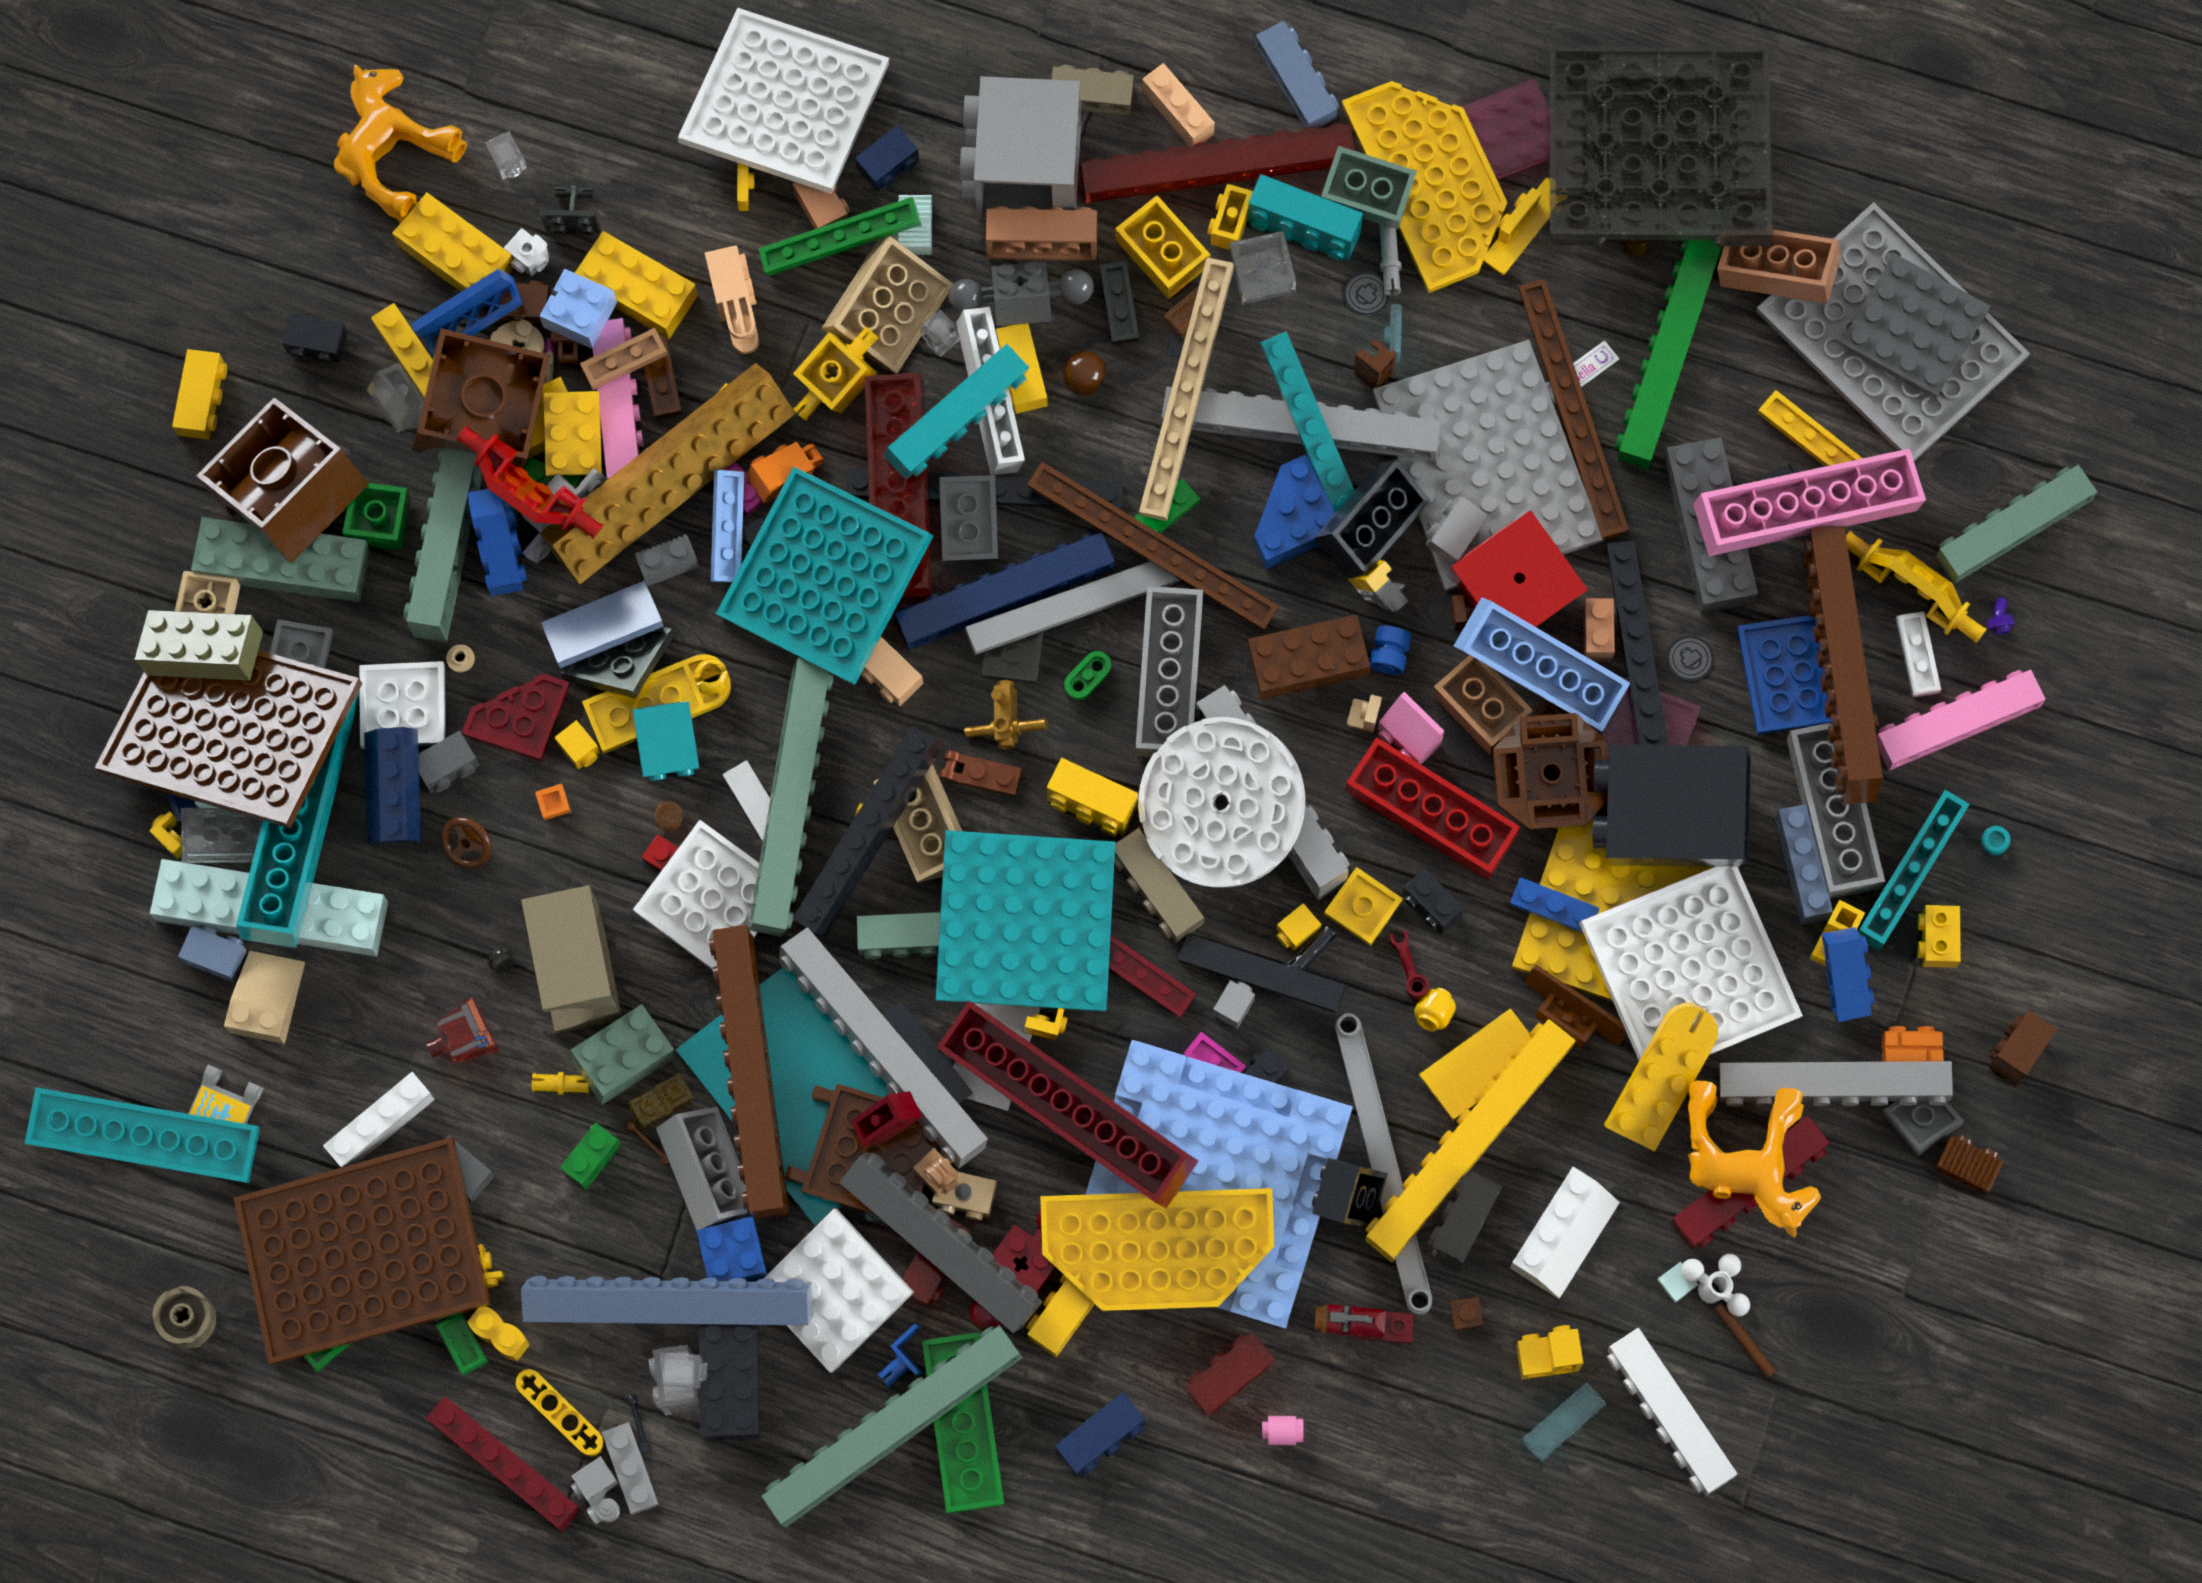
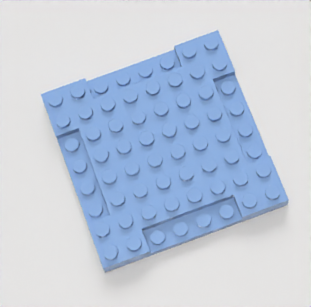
(1244, 1138)

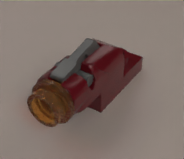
(1365, 1323)

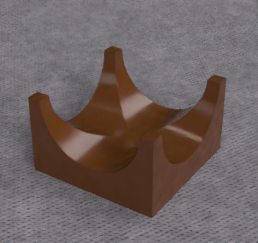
(481, 387)

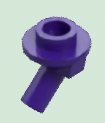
(2000, 622)

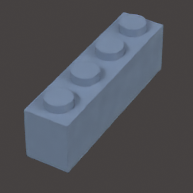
(1296, 76)
(1803, 864)

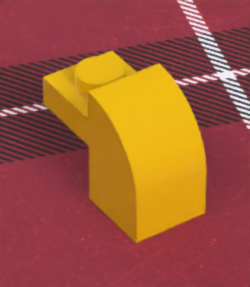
(1843, 917)

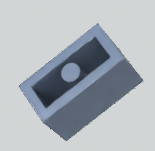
(213, 953)

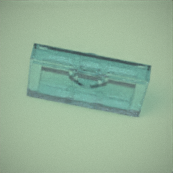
(1392, 333)

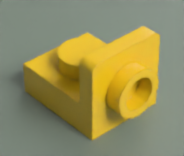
(170, 839)
(1040, 1025)
(492, 1278)

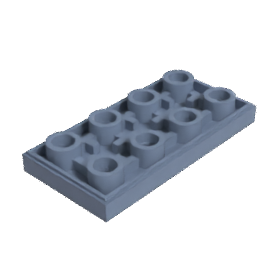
(602, 624)

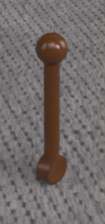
(632, 1126)

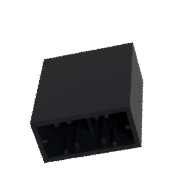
(1674, 805)

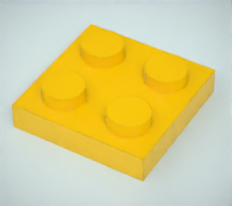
(1363, 906)

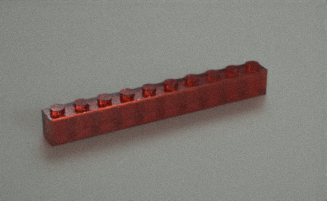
(1213, 163)

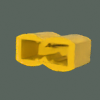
(493, 1330)

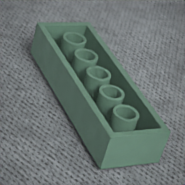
(326, 568)

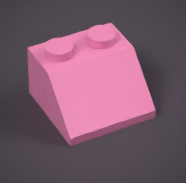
(1410, 729)

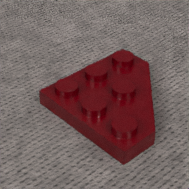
(520, 717)

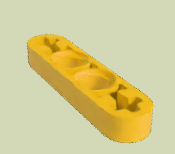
(560, 1412)

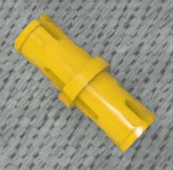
(559, 1083)

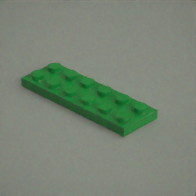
(965, 1439)

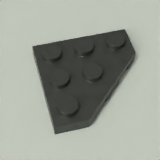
(622, 667)

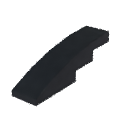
(926, 1050)

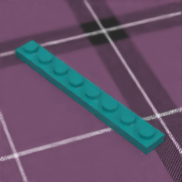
(1307, 418)

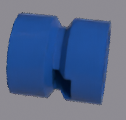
(1390, 650)

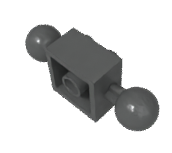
(1021, 292)

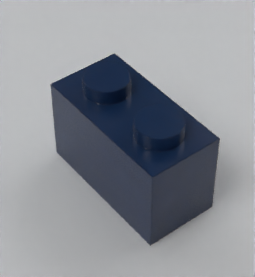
(887, 159)

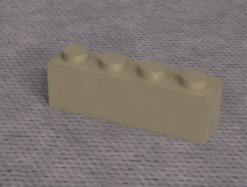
(1157, 886)

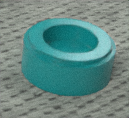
(1995, 840)

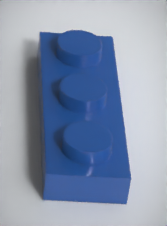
(1551, 905)

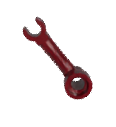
(1414, 980)

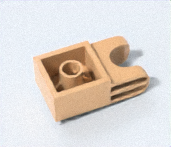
(734, 296)

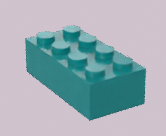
(1304, 218)

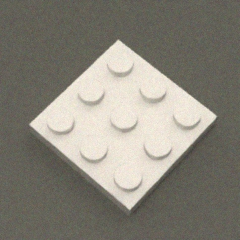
(404, 697)

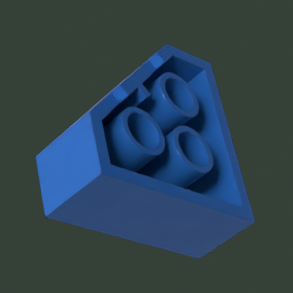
(1292, 514)
(498, 542)

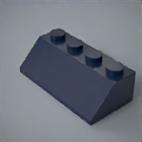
(392, 785)

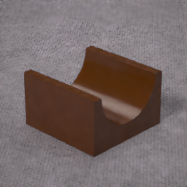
(283, 479)

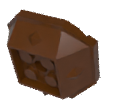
(1545, 742)

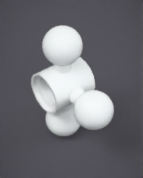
(1729, 1266)

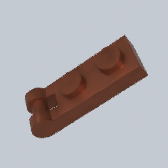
(981, 774)

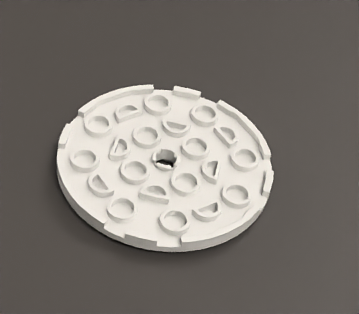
(1262, 794)

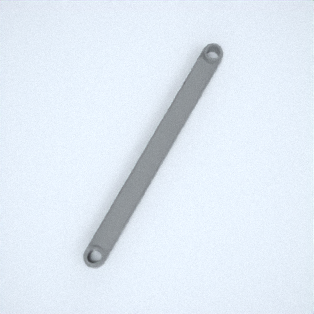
(1380, 1151)

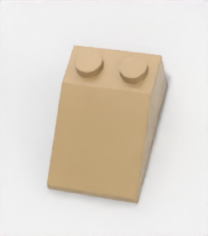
(264, 997)

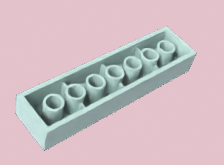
(213, 897)

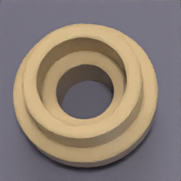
(464, 665)

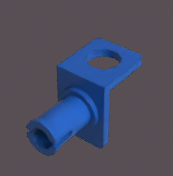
(902, 1361)

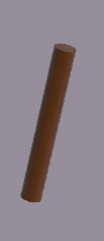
(1744, 1340)

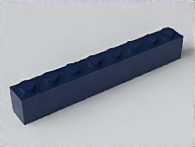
(1005, 590)

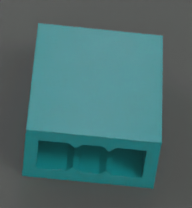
(665, 740)

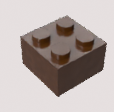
(2024, 1045)

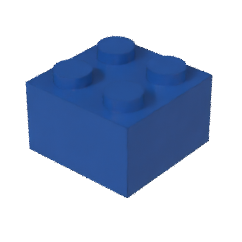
(732, 1251)

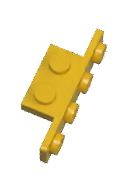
(1519, 228)

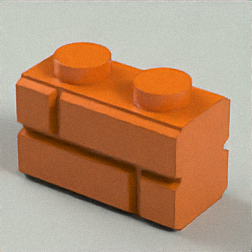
(1912, 1046)

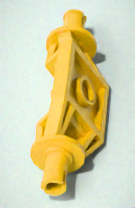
(1928, 581)

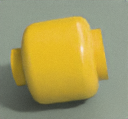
(1435, 1009)

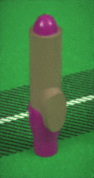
(549, 349)

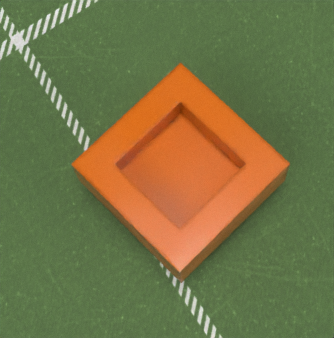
(553, 802)

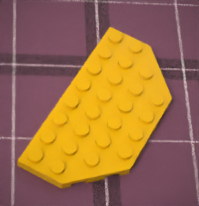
(1455, 191)
(1154, 1257)

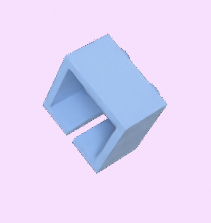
(578, 309)

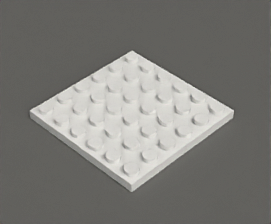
(784, 100)
(1694, 946)

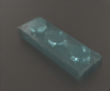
(1564, 1422)

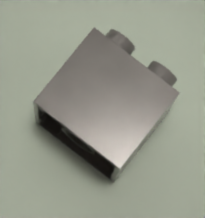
(1021, 144)

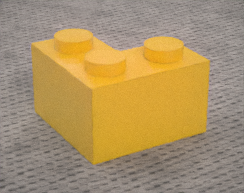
(1550, 1355)

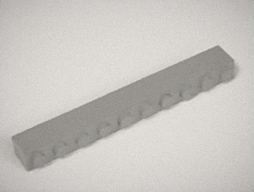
(1349, 428)
(881, 1046)

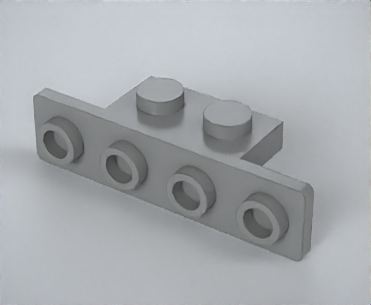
(538, 548)

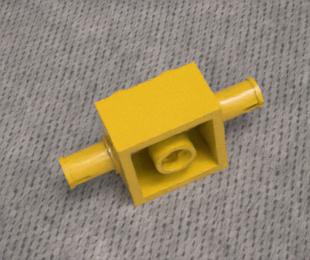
(818, 373)

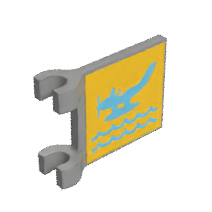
(222, 1104)

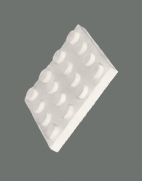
(701, 890)
(850, 1289)

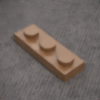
(623, 359)

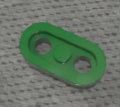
(1086, 676)

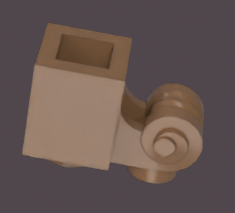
(937, 1173)

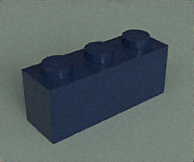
(1100, 1435)

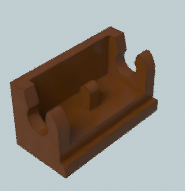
(1377, 368)

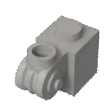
(593, 1483)

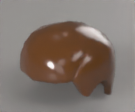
(1084, 372)

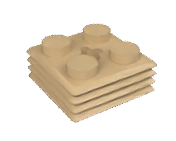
(199, 587)

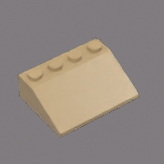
(893, 299)

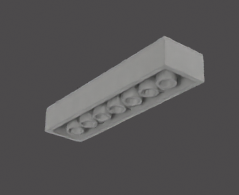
(1313, 851)

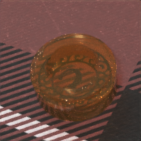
(669, 816)

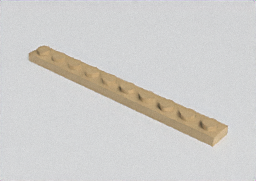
(1186, 389)

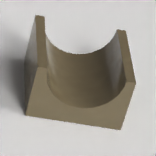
(571, 959)

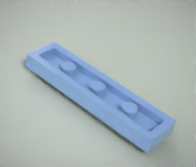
(727, 525)

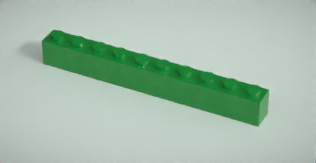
(1668, 352)

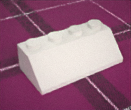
(1565, 1233)

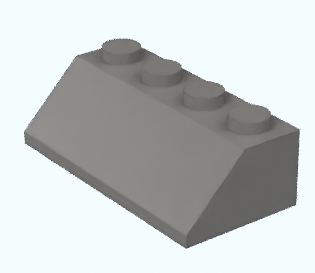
(704, 1166)

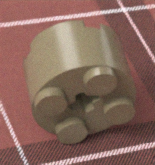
(184, 1301)

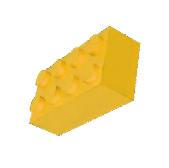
(449, 244)
(641, 285)

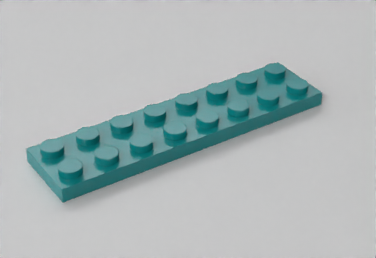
(142, 1135)

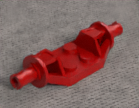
(521, 491)

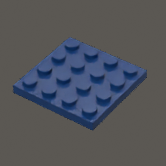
(1782, 674)

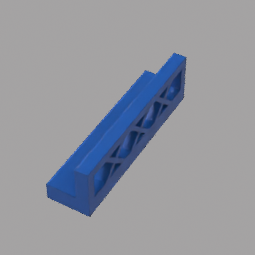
(467, 306)

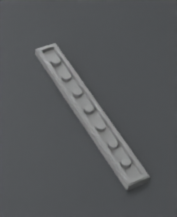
(1066, 606)

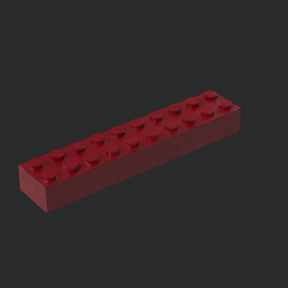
(1068, 1104)

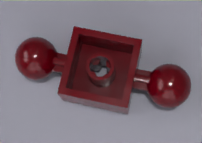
(1015, 1248)

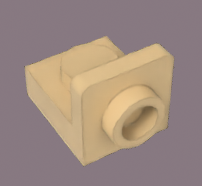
(1364, 714)

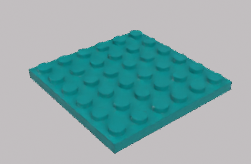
(824, 575)
(1025, 921)

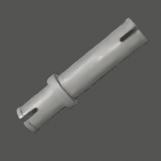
(1390, 265)

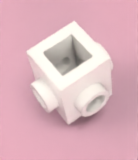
(528, 252)

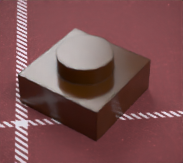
(1460, 612)
(1466, 1313)

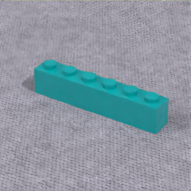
(956, 411)
(1912, 869)

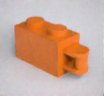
(770, 472)

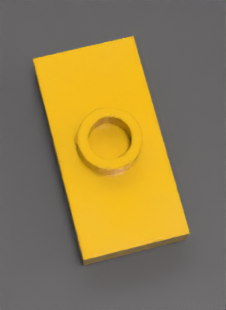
(744, 182)

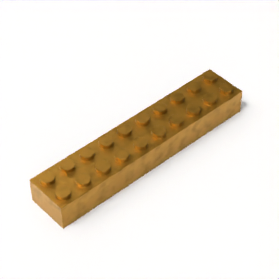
(671, 471)

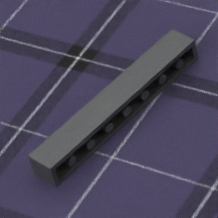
(941, 1241)

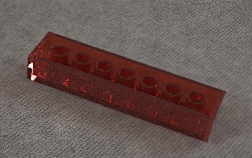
(891, 409)

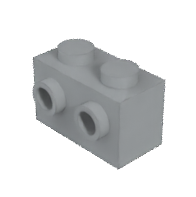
(1455, 529)

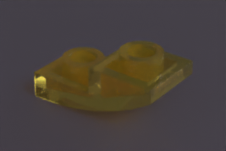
(660, 1101)

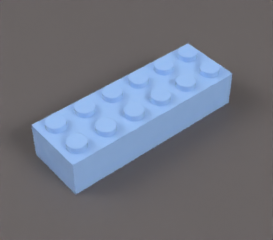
(1541, 664)

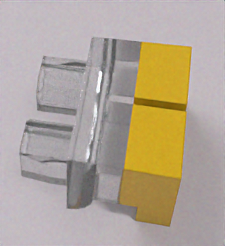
(1379, 589)

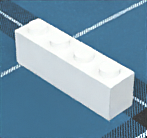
(379, 1121)

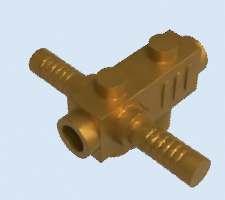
(1005, 725)

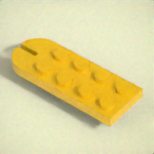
(613, 715)
(1664, 1075)

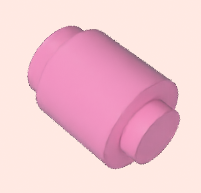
(1283, 1430)

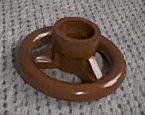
(470, 837)

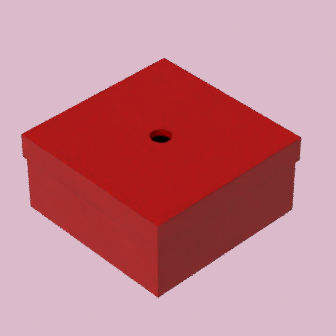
(1519, 572)

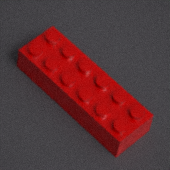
(1432, 808)

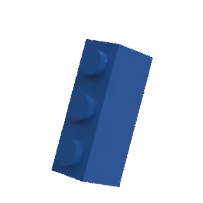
(1847, 974)

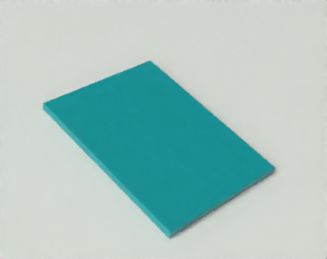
(801, 1054)

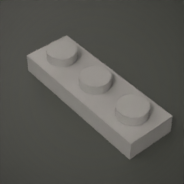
(630, 1468)

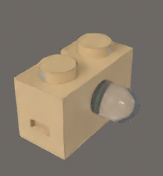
(971, 1195)

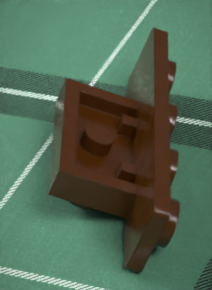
(1572, 1010)

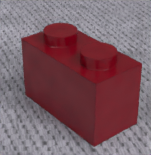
(886, 1118)

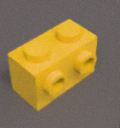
(1231, 216)
(1939, 936)

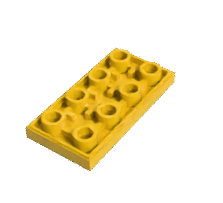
(1472, 1065)

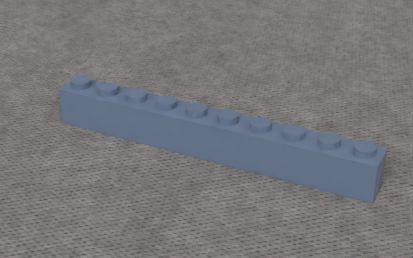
(667, 1301)

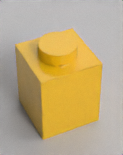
(577, 745)
(1297, 928)

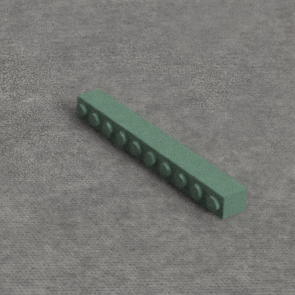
(789, 799)
(891, 1426)

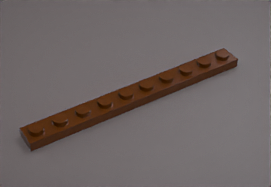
(1573, 409)
(1152, 546)

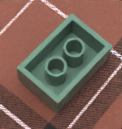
(1369, 186)
(622, 1054)

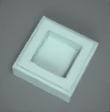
(1675, 1283)

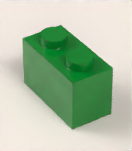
(590, 1156)

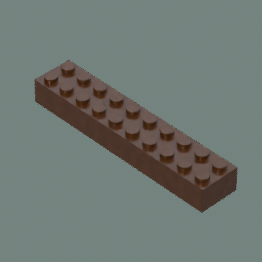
(1842, 665)
(750, 1072)

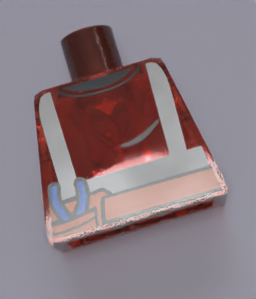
(463, 1034)

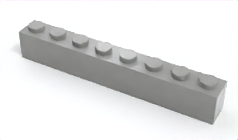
(1838, 1082)

